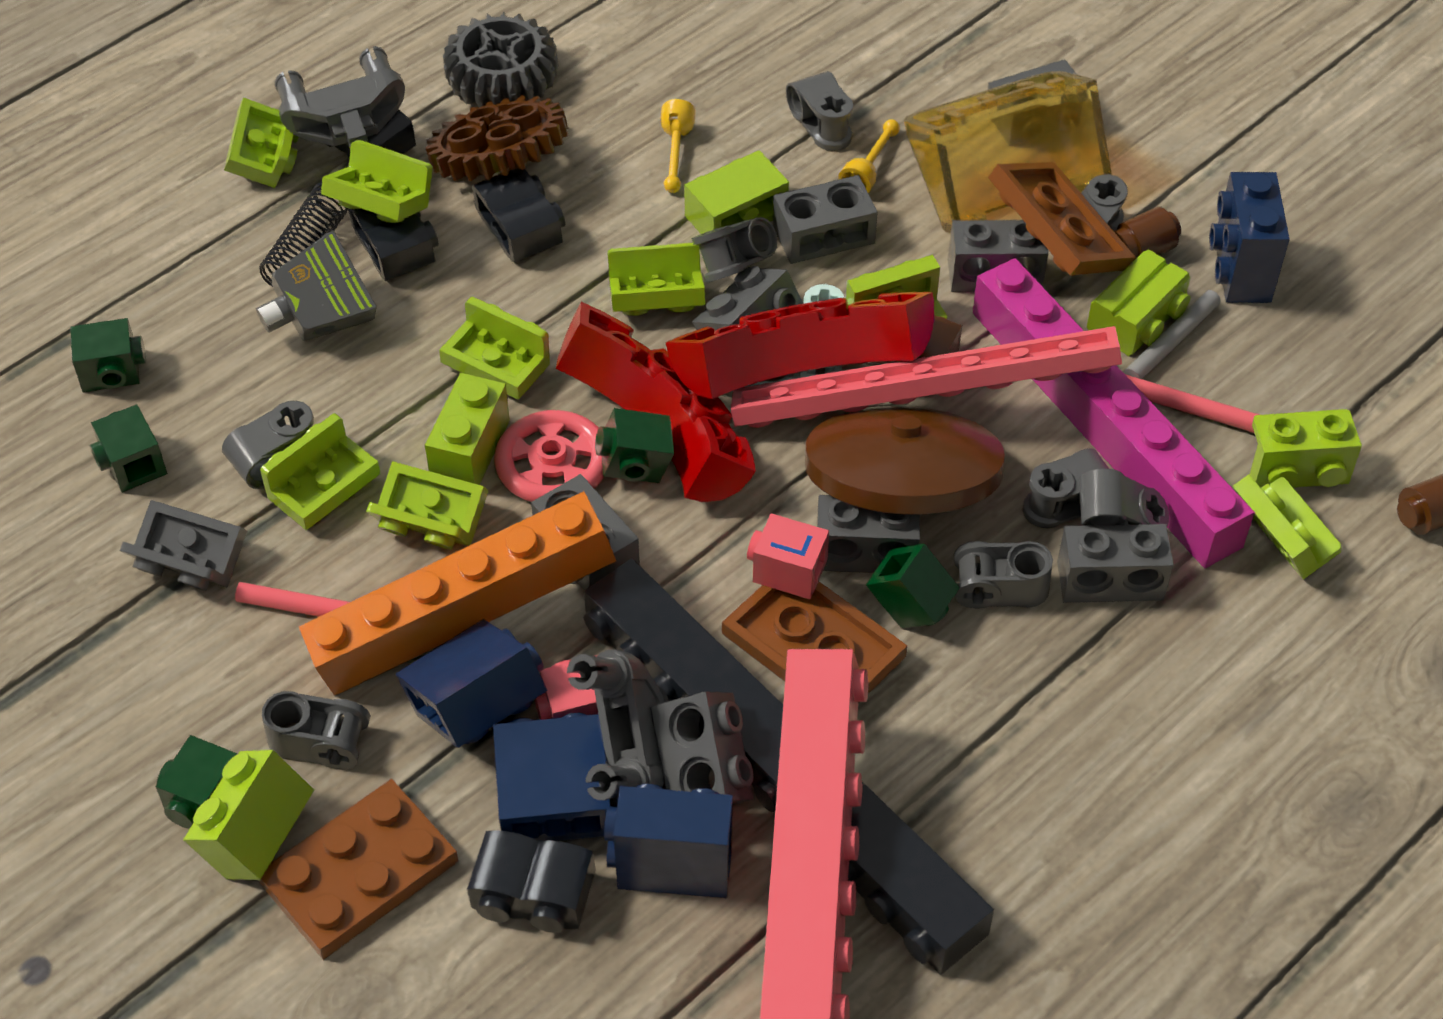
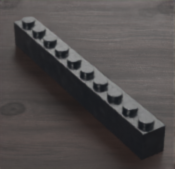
(895, 868)

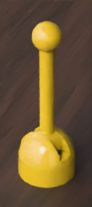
(676, 128)
(864, 166)

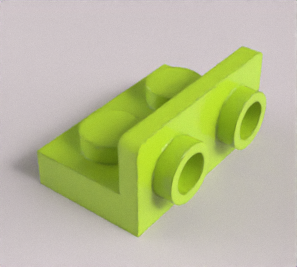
(1289, 524)

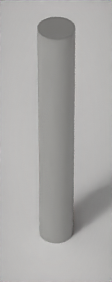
(1173, 335)

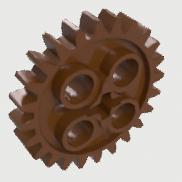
(497, 138)

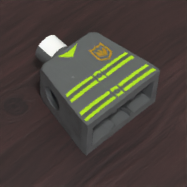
(318, 292)

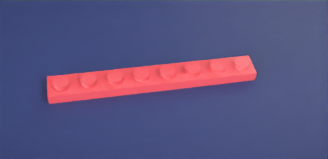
(939, 374)

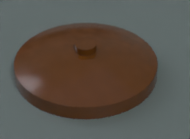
(904, 460)

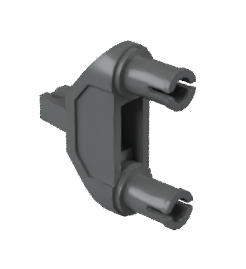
(343, 110)
(624, 706)

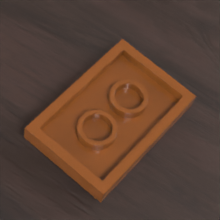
(1061, 218)
(781, 621)
(357, 868)

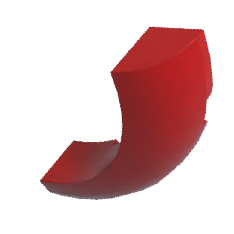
(803, 340)
(706, 449)

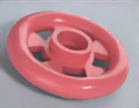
(550, 424)

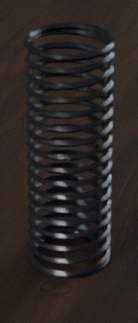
(292, 223)

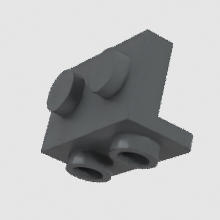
(750, 293)
(186, 543)

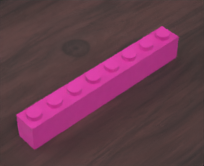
(1120, 420)

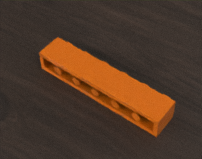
(457, 593)

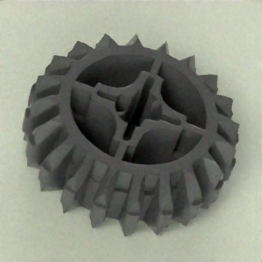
(500, 60)

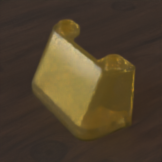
(1024, 121)

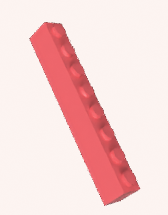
(814, 837)

